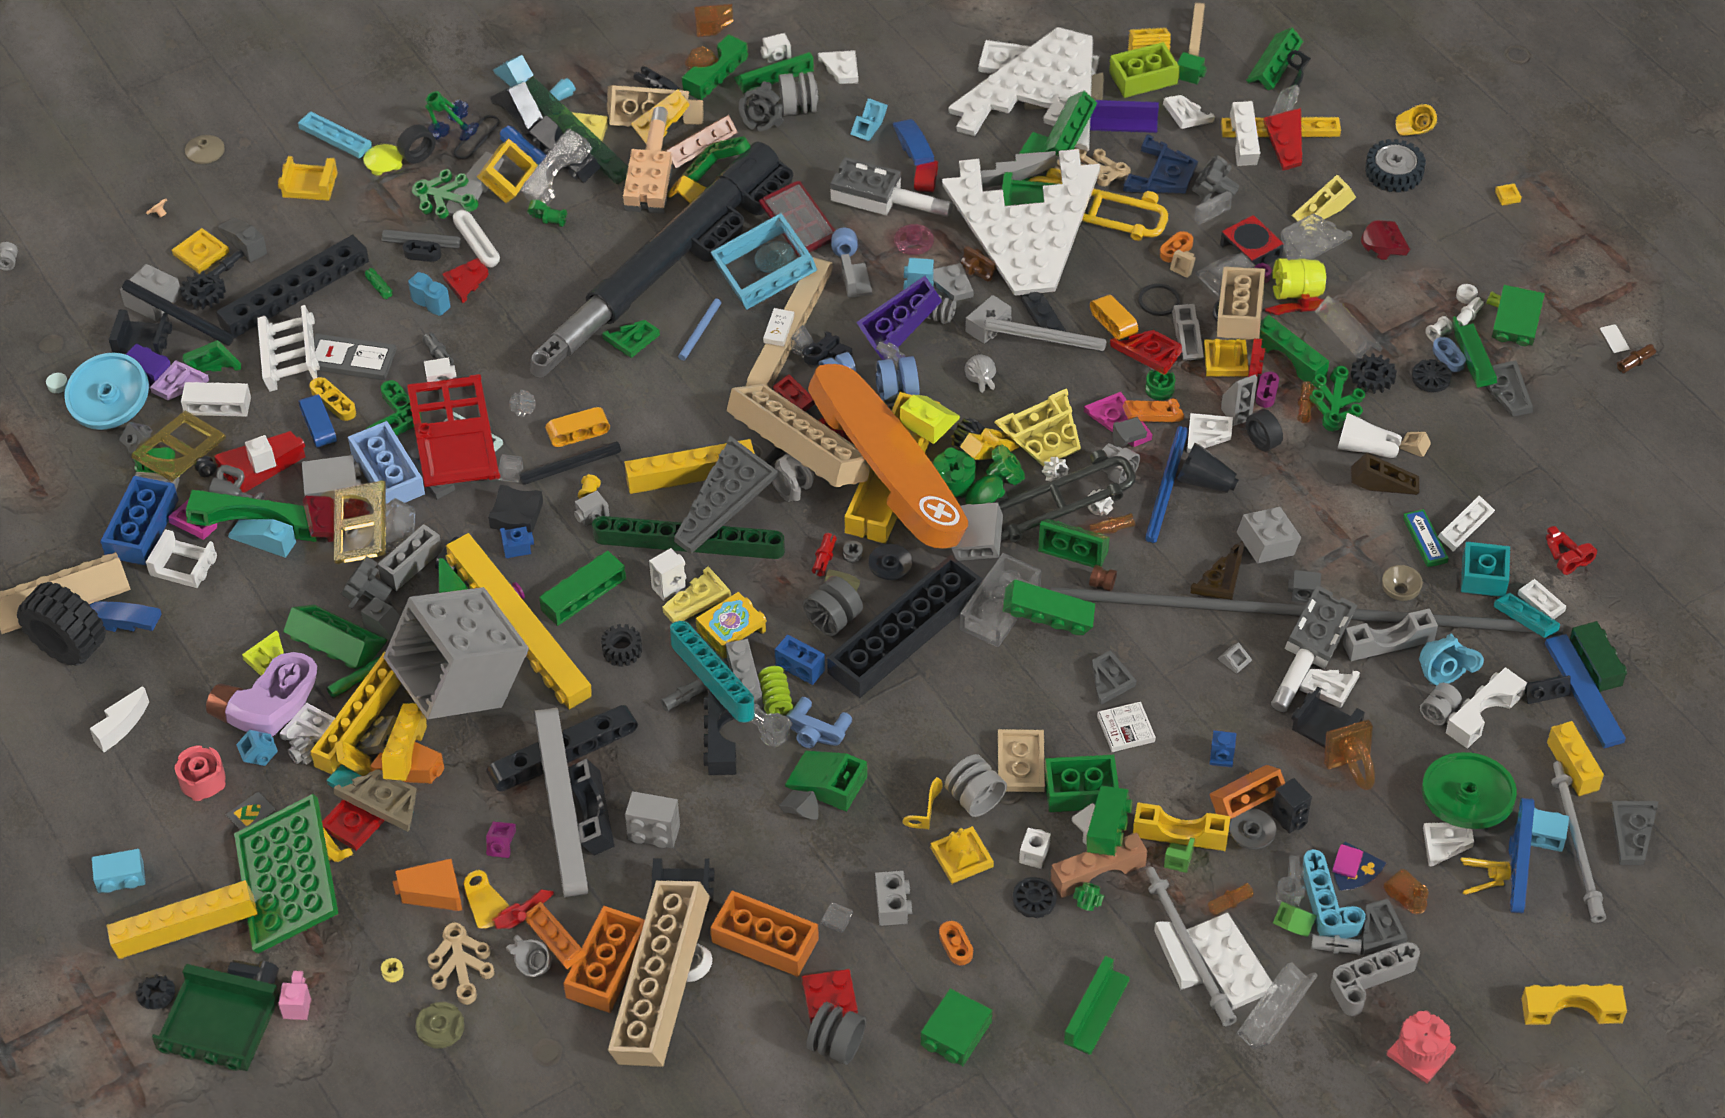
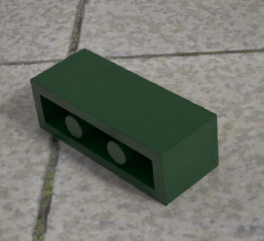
(1598, 656)

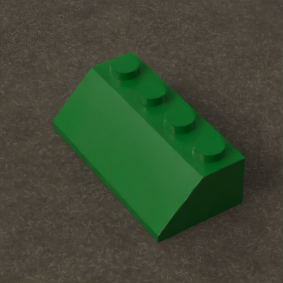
(333, 635)

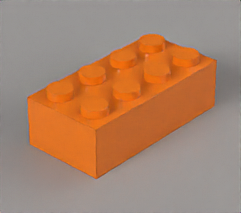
(764, 933)
(608, 960)

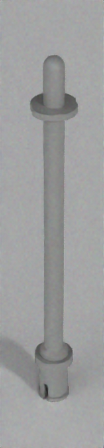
(1592, 898)
(1218, 1001)

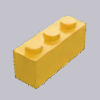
(1575, 757)

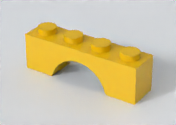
(399, 748)
(1156, 825)
(1603, 1002)

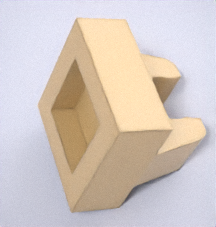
(1182, 263)

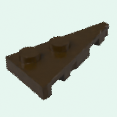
(1222, 577)

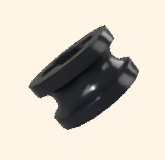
(205, 466)

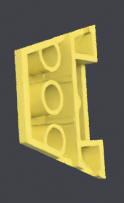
(1044, 429)

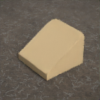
(694, 113)
(1415, 443)

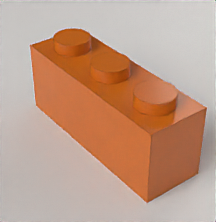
(1247, 791)

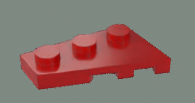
(1286, 137)

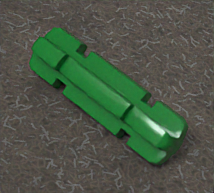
(378, 283)

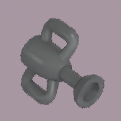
(222, 486)

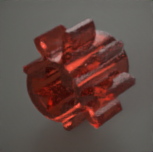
(355, 508)

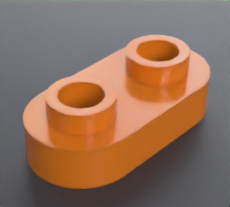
(1180, 241)
(957, 944)

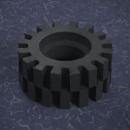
(621, 634)

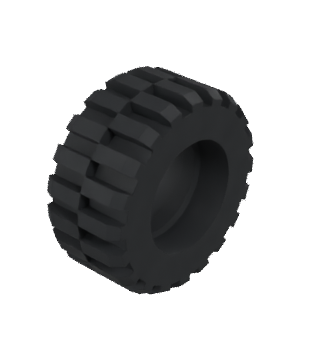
(61, 623)

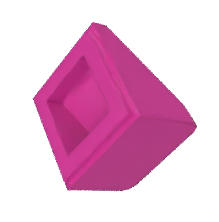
(1347, 861)

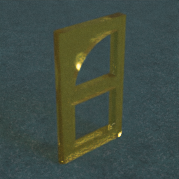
(174, 468)
(375, 495)

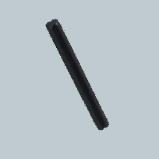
(178, 312)

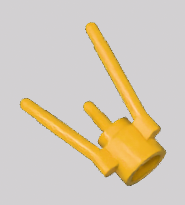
(1497, 870)

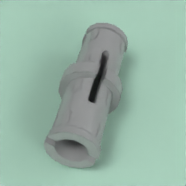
(1319, 943)

